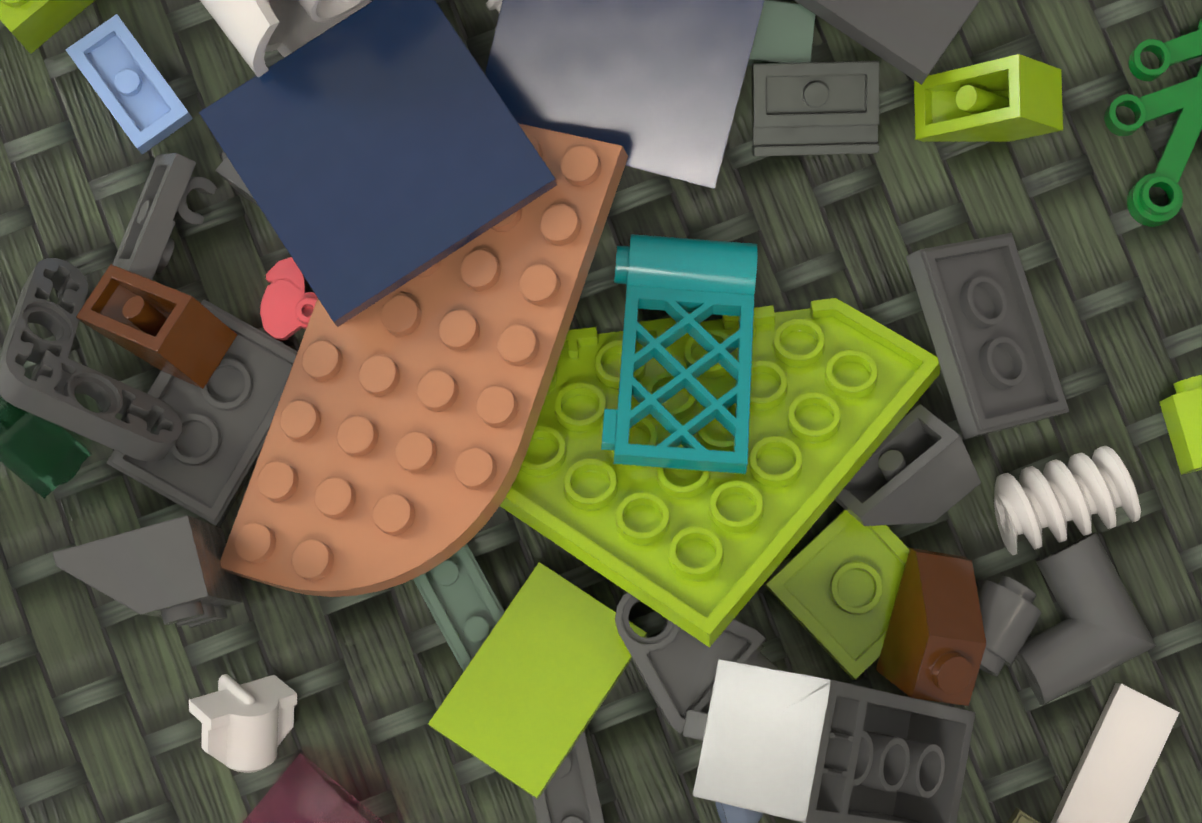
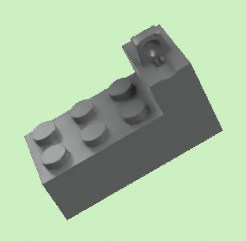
(828, 749)

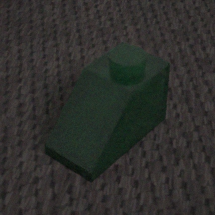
(38, 449)

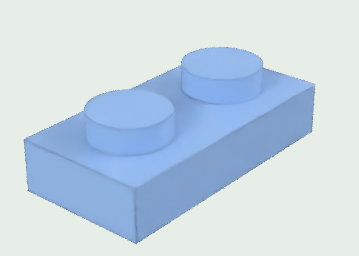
(129, 84)

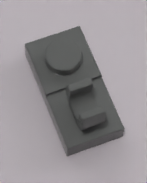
(147, 239)

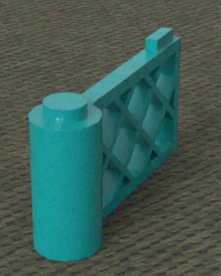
(680, 279)

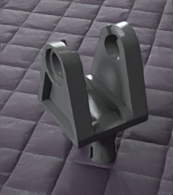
(682, 668)

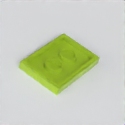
(536, 681)

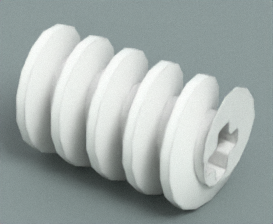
(1063, 496)

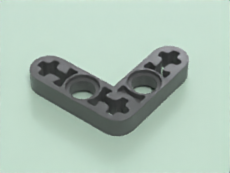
(58, 378)

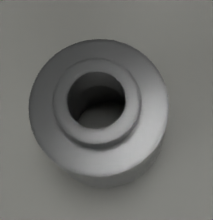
(1007, 621)

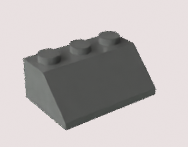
(160, 571)

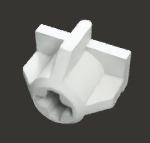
(245, 721)

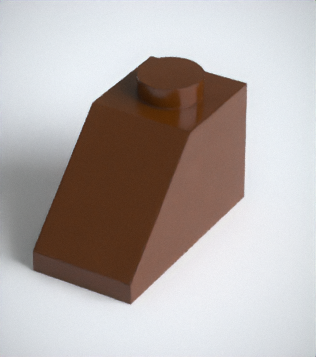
(158, 325)
(935, 630)

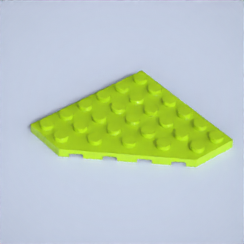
(700, 540)

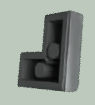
(1099, 625)

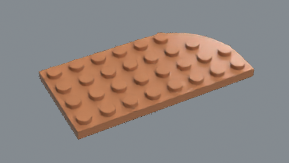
(425, 402)

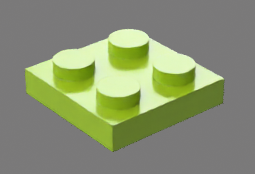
(844, 589)

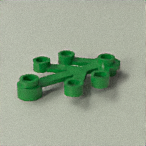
(1182, 96)

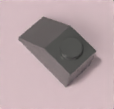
(911, 475)

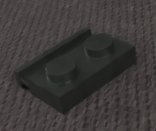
(815, 108)

